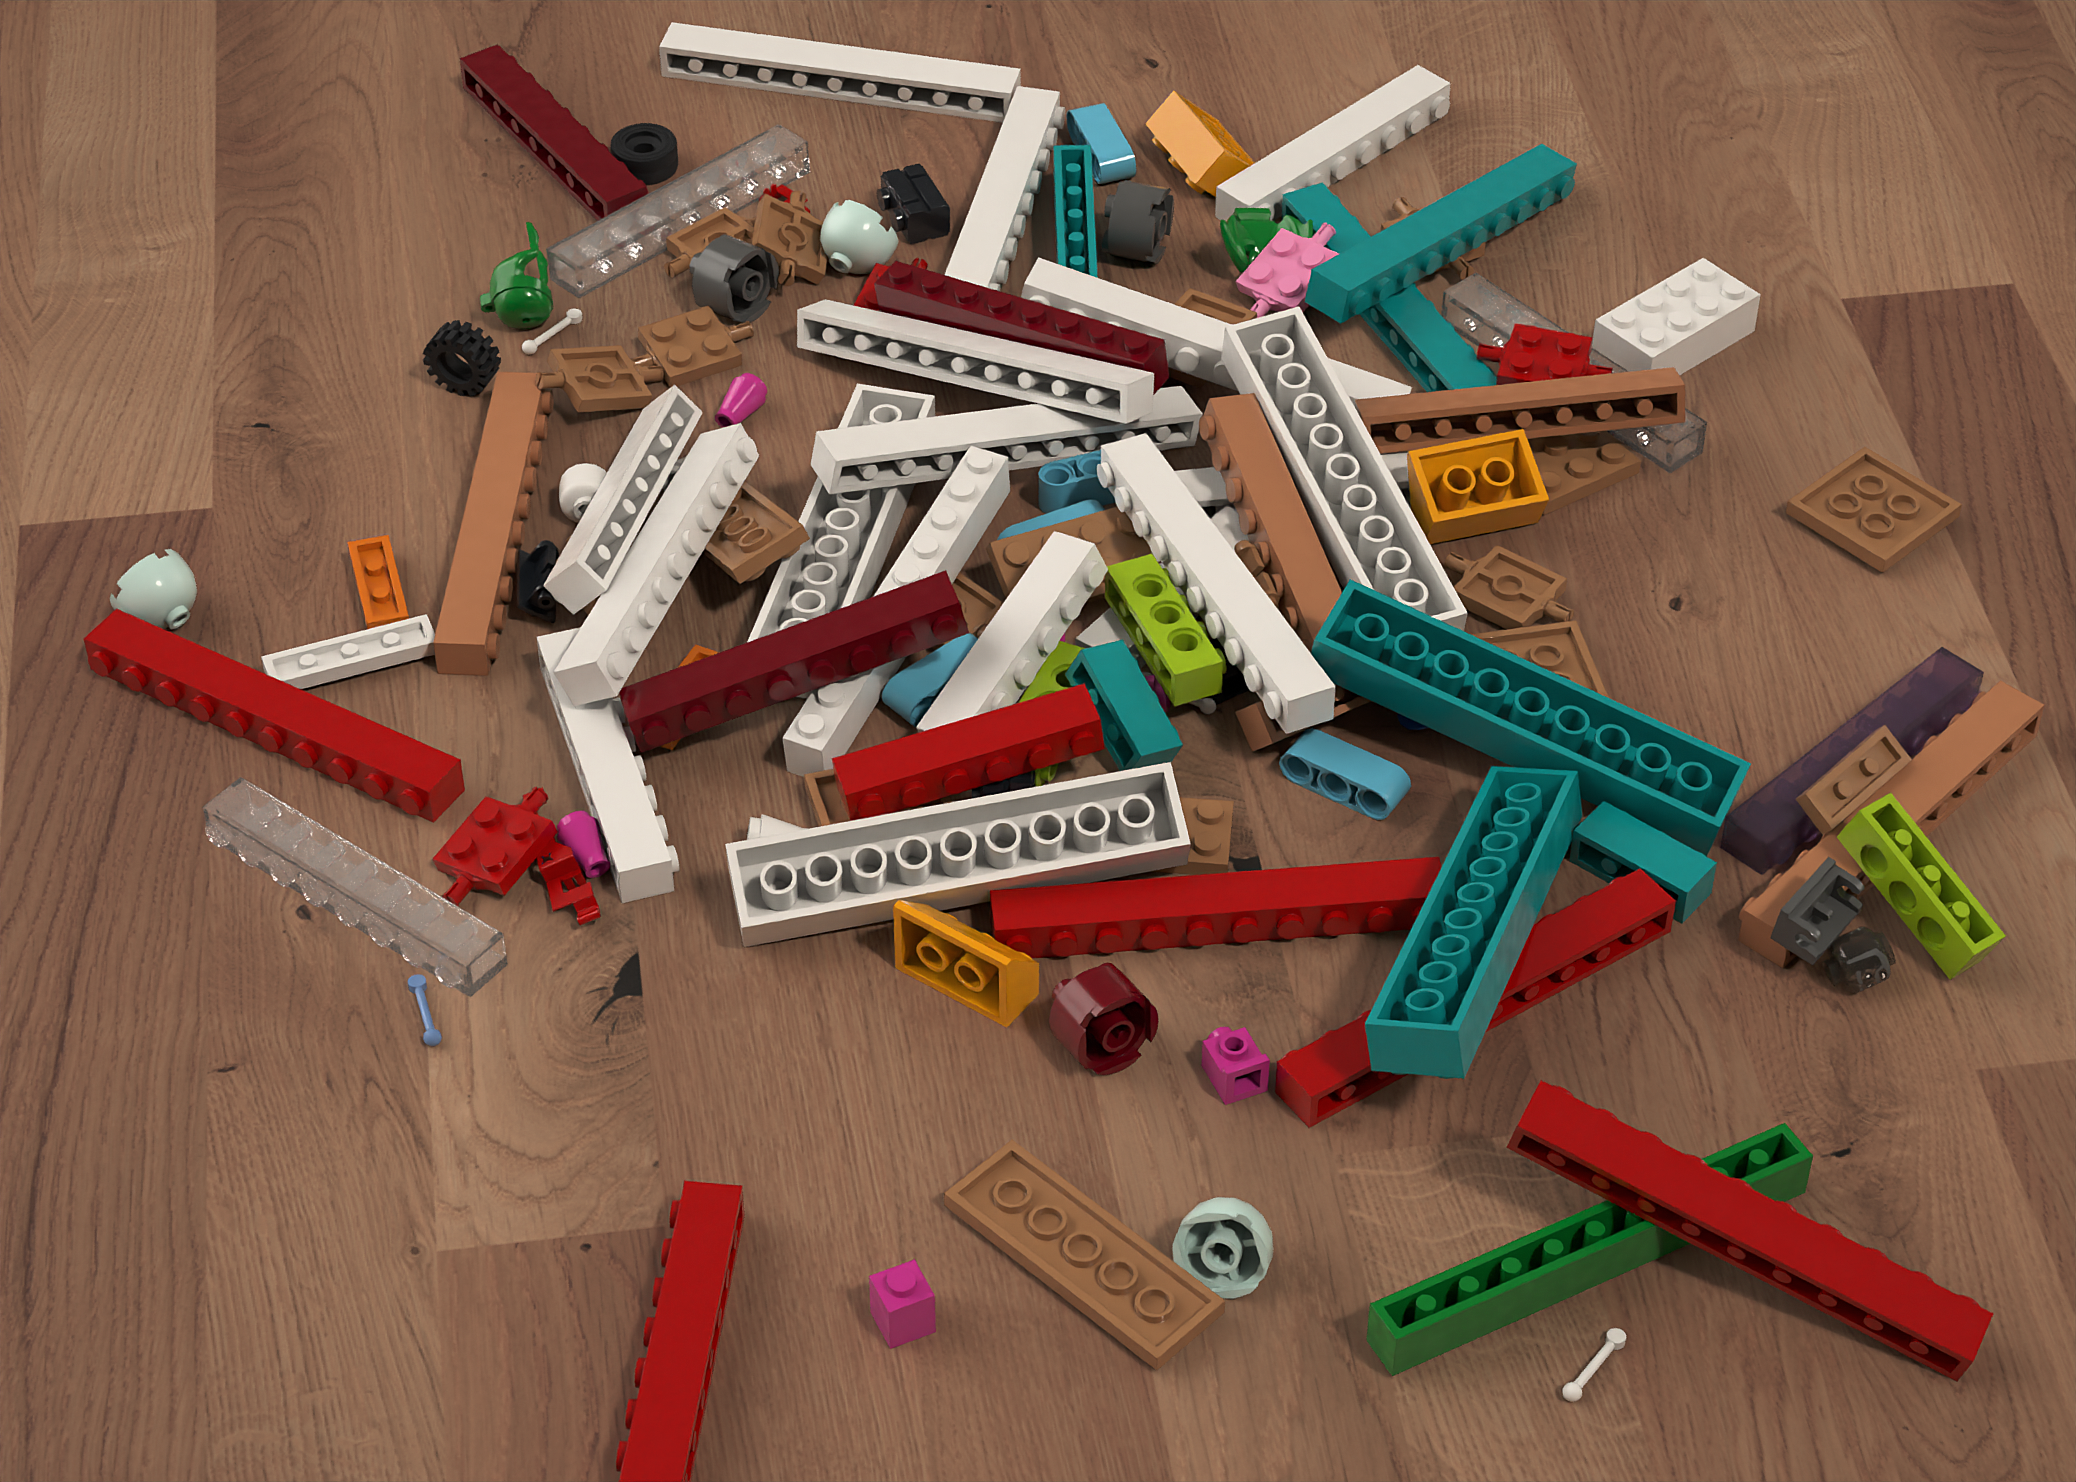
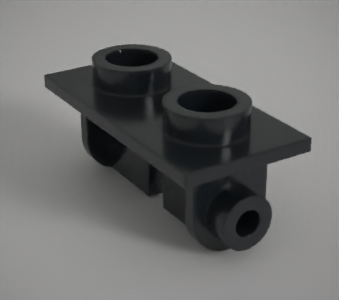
(531, 575)

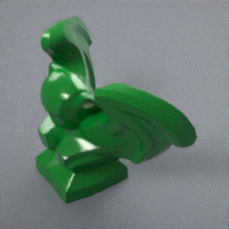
(1251, 230)

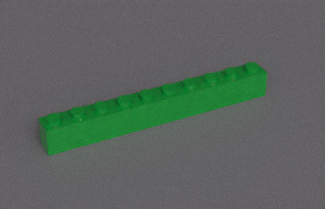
(1558, 1261)

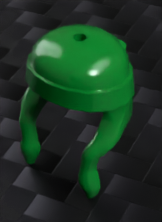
(516, 297)

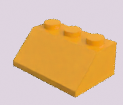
(1197, 144)
(1475, 486)
(963, 962)

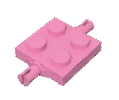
(1283, 270)

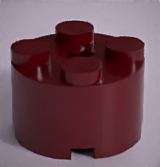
(1102, 1019)

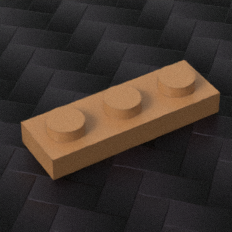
(1853, 779)

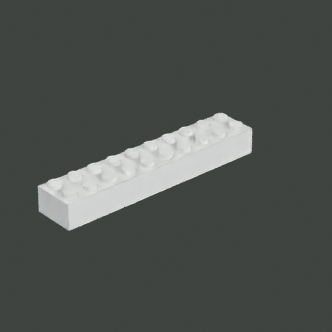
(1336, 465)
(845, 529)
(957, 853)

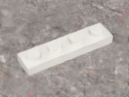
(352, 653)

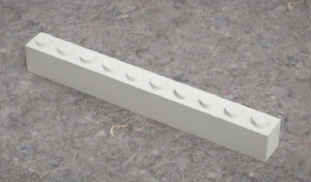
(838, 72)
(1008, 188)
(1190, 338)
(976, 361)
(1026, 434)
(940, 543)
(656, 566)
(1217, 584)

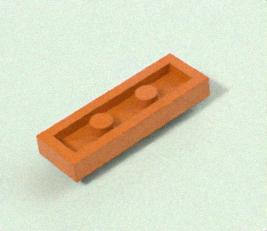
(377, 581)

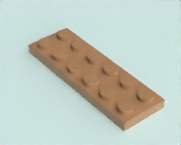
(1085, 1254)

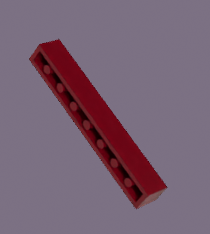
(549, 132)
(981, 310)
(793, 661)

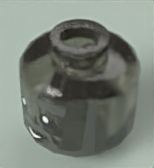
(1859, 959)

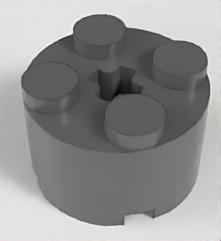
(1138, 221)
(734, 278)

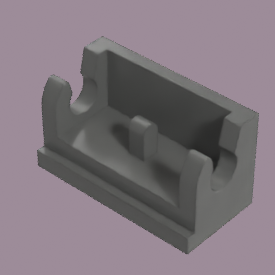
(1818, 912)

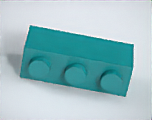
(1129, 710)
(1617, 844)

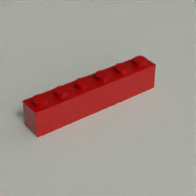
(968, 753)

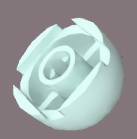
(856, 239)
(158, 590)
(1224, 1246)

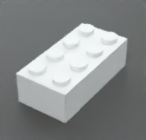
(1678, 320)

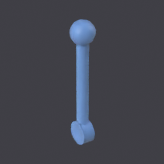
(417, 985)

